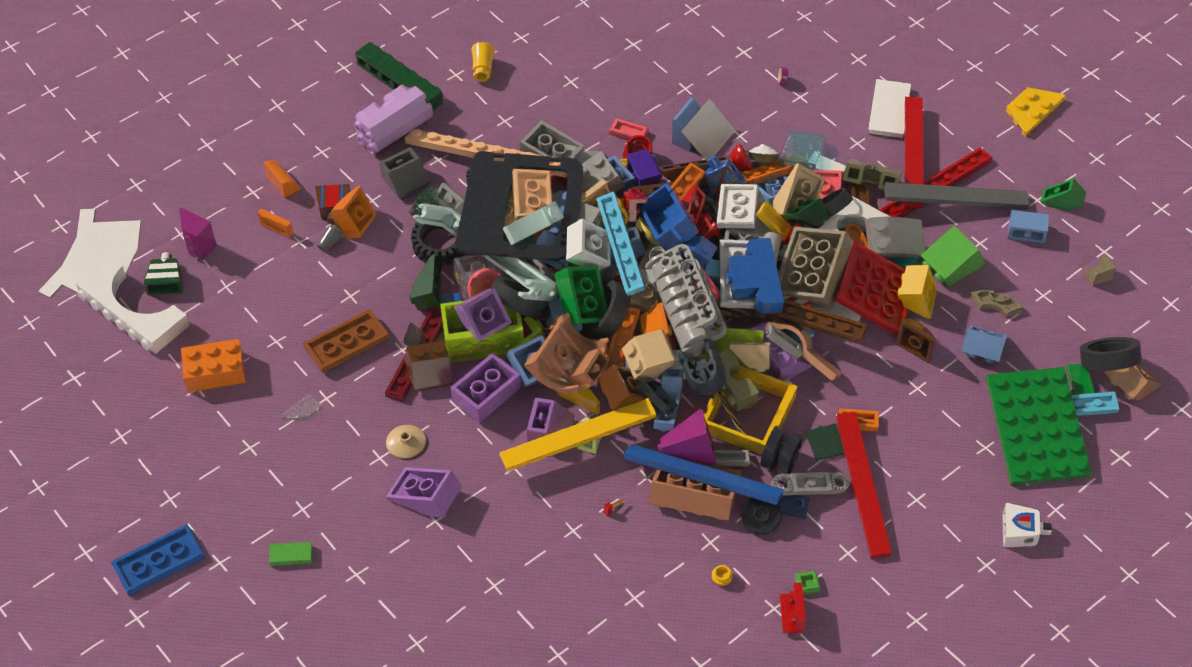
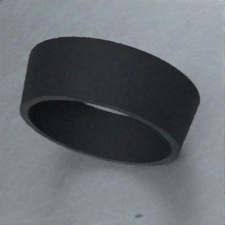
(836, 201)

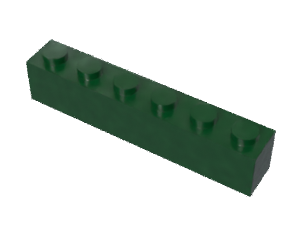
(395, 73)

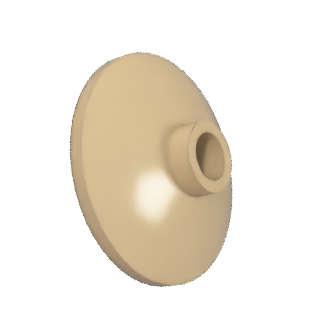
(408, 447)

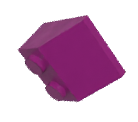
(197, 234)

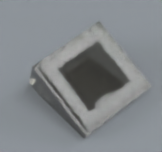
(414, 336)

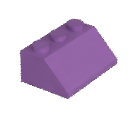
(783, 364)

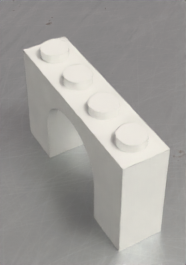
(855, 213)

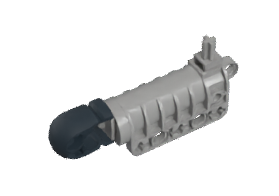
(687, 314)

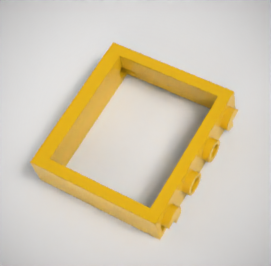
(762, 382)

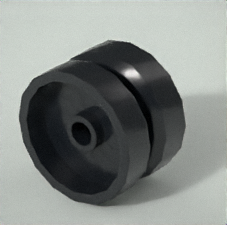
(781, 450)

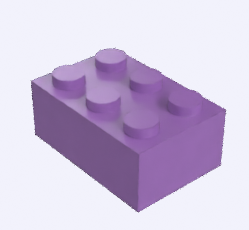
(486, 387)

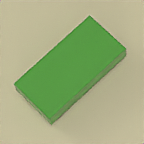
(290, 553)

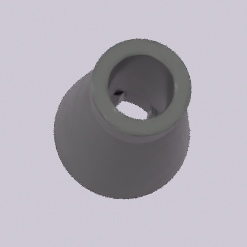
(330, 237)

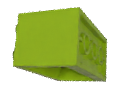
(465, 347)

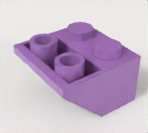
(547, 418)

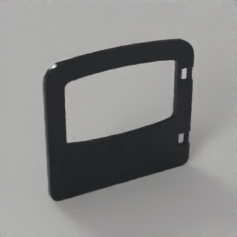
(487, 201)

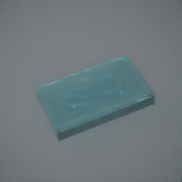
(803, 149)

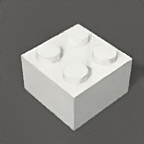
(588, 245)

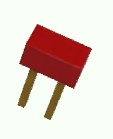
(608, 507)

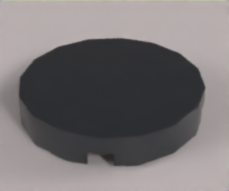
(761, 516)

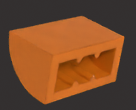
(280, 178)

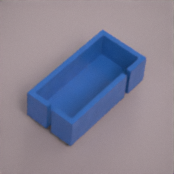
(668, 218)

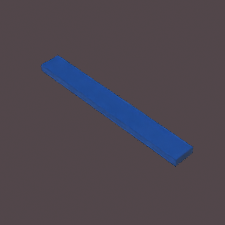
(704, 474)

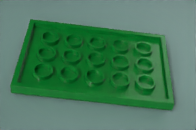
(1038, 426)

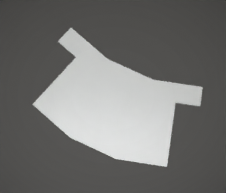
(92, 247)

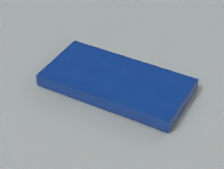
(157, 559)

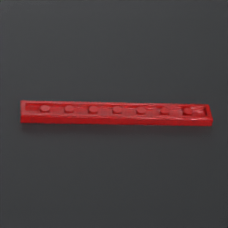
(913, 144)
(947, 177)
(863, 485)

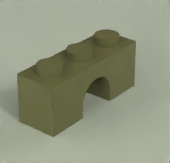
(864, 172)
(738, 393)

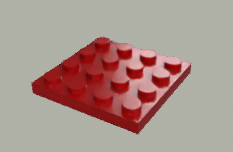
(871, 288)

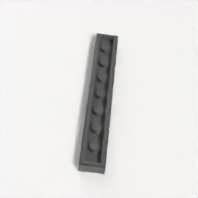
(956, 195)

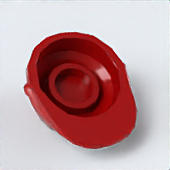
(637, 144)
(741, 158)

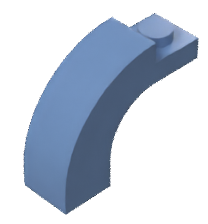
(672, 384)

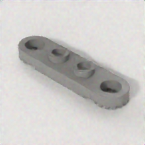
(811, 483)

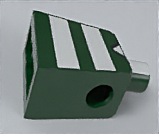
(163, 276)

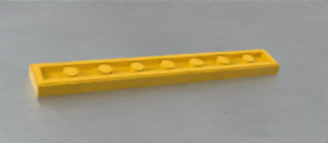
(577, 435)

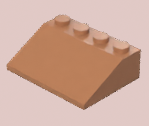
(691, 495)

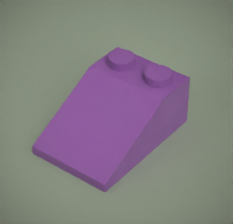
(425, 490)

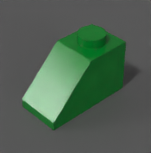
(1064, 195)

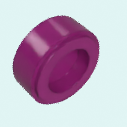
(782, 75)

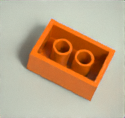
(213, 365)

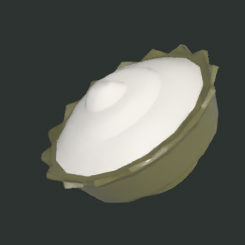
(763, 155)

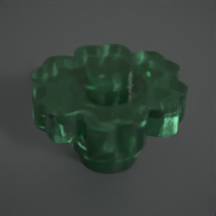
(426, 197)

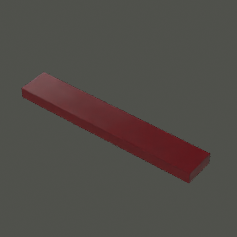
(401, 380)

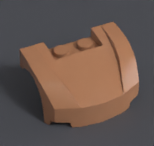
(568, 359)

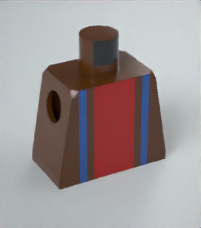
(328, 197)

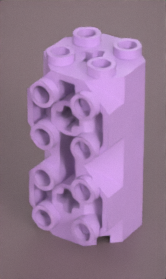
(383, 124)

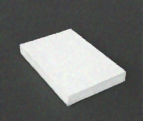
(737, 206)

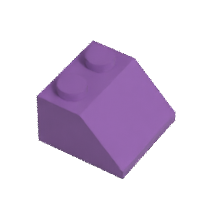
(483, 314)

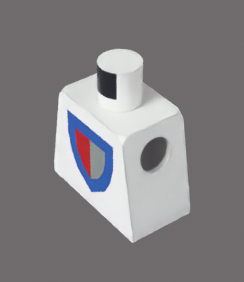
(1022, 526)

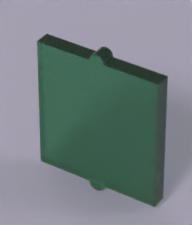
(825, 442)

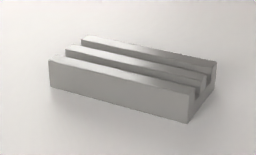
(784, 341)

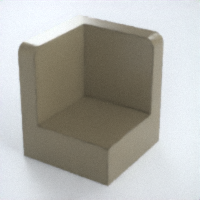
(1102, 272)

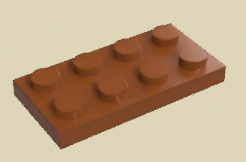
(346, 340)

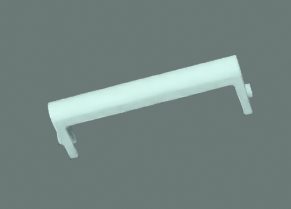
(540, 286)

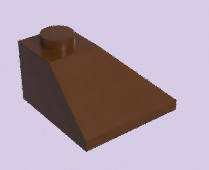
(916, 339)

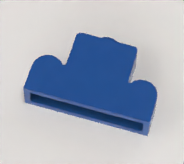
(756, 276)

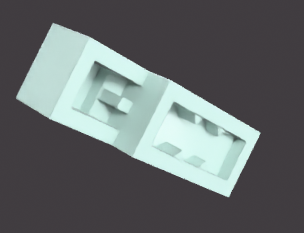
(533, 222)

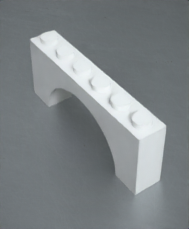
(151, 330)

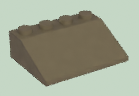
(814, 265)

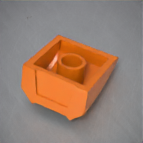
(353, 214)

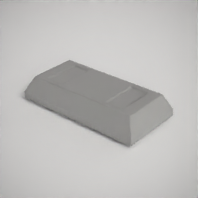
(732, 458)

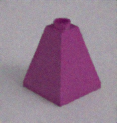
(690, 441)

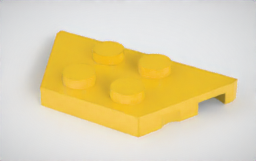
(1033, 107)

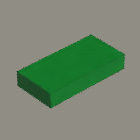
(1079, 379)

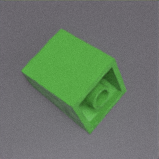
(952, 257)

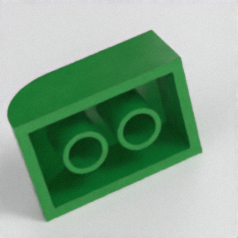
(582, 294)

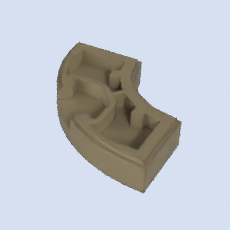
(1001, 303)

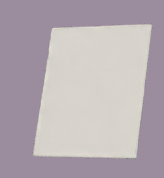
(708, 130)

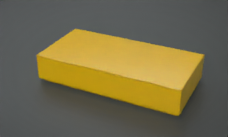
(773, 220)

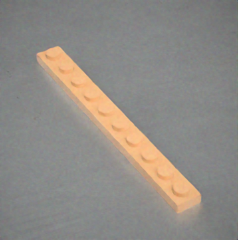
(462, 146)

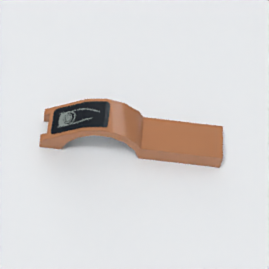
(809, 353)

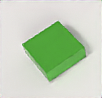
(809, 582)

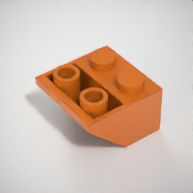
(655, 319)

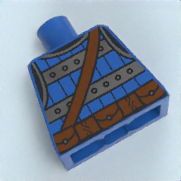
(721, 173)

